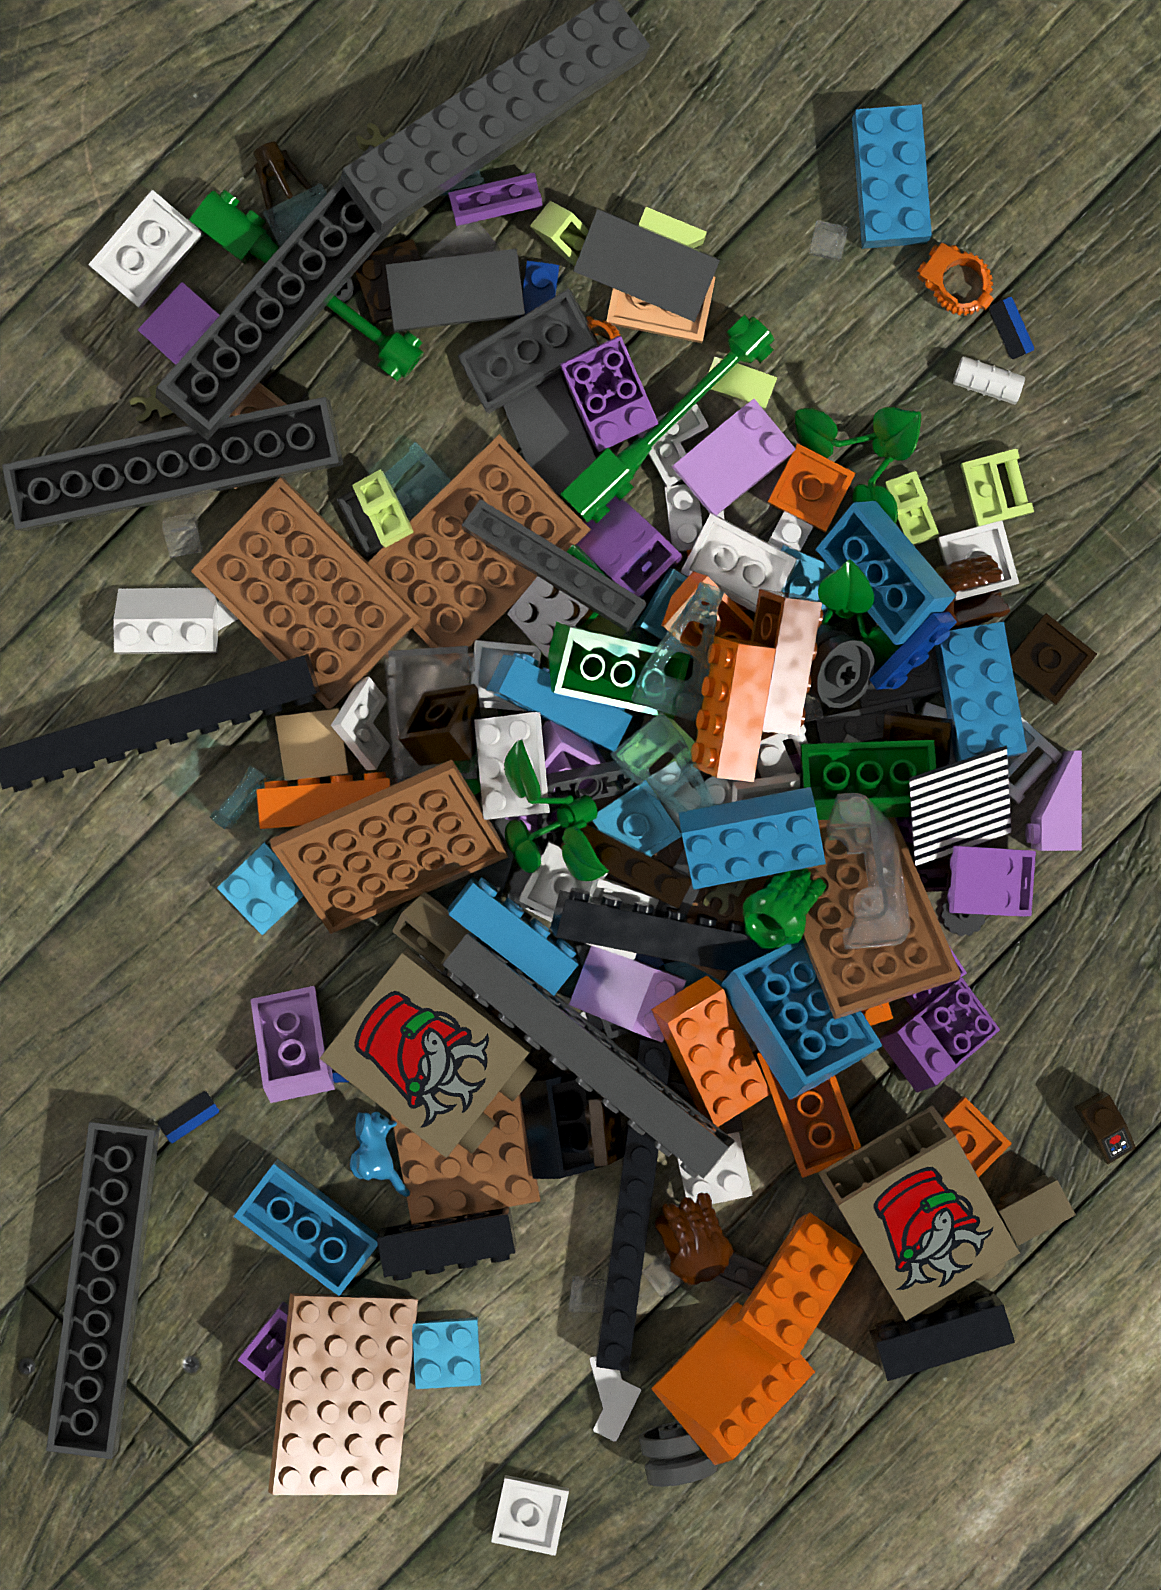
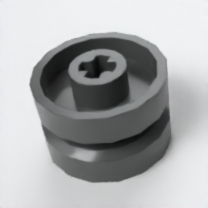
(840, 668)
(673, 1456)

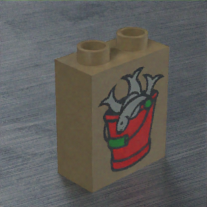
(430, 1055)
(920, 1213)

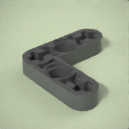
(574, 777)

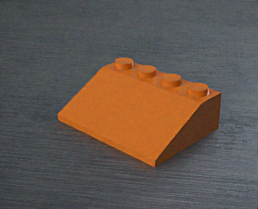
(728, 1388)

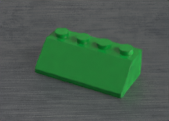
(604, 666)
(867, 768)

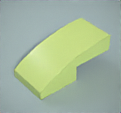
(744, 384)
(383, 508)
(913, 512)

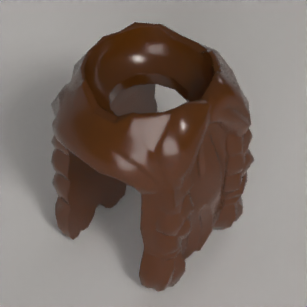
(969, 574)
(694, 1240)

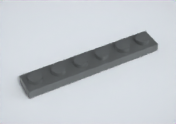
(554, 565)

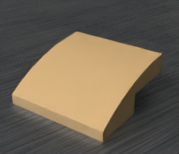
(310, 745)

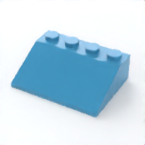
(792, 1022)

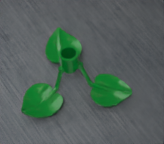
(893, 438)
(851, 594)
(572, 815)

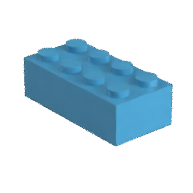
(891, 176)
(900, 577)
(529, 688)
(980, 691)
(752, 838)
(512, 935)
(308, 1227)

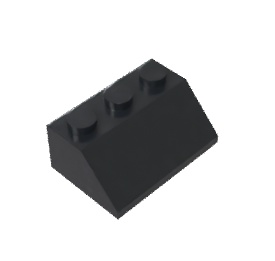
(557, 1126)

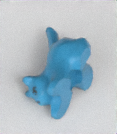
(373, 1157)

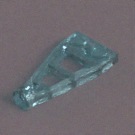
(669, 693)
(648, 745)

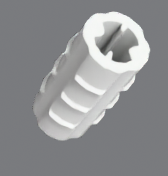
(989, 380)

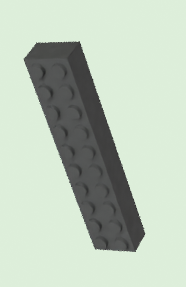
(494, 114)
(270, 313)
(172, 465)
(590, 1055)
(103, 1288)

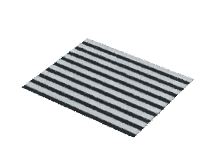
(960, 805)

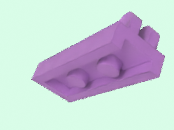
(495, 199)

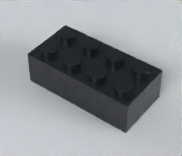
(446, 1242)
(941, 1336)

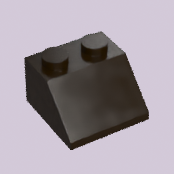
(443, 726)

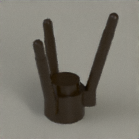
(271, 161)

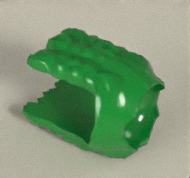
(779, 910)

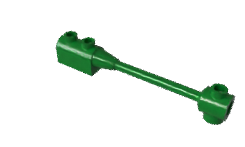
(245, 236)
(612, 474)

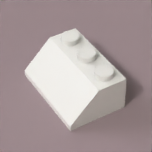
(166, 621)

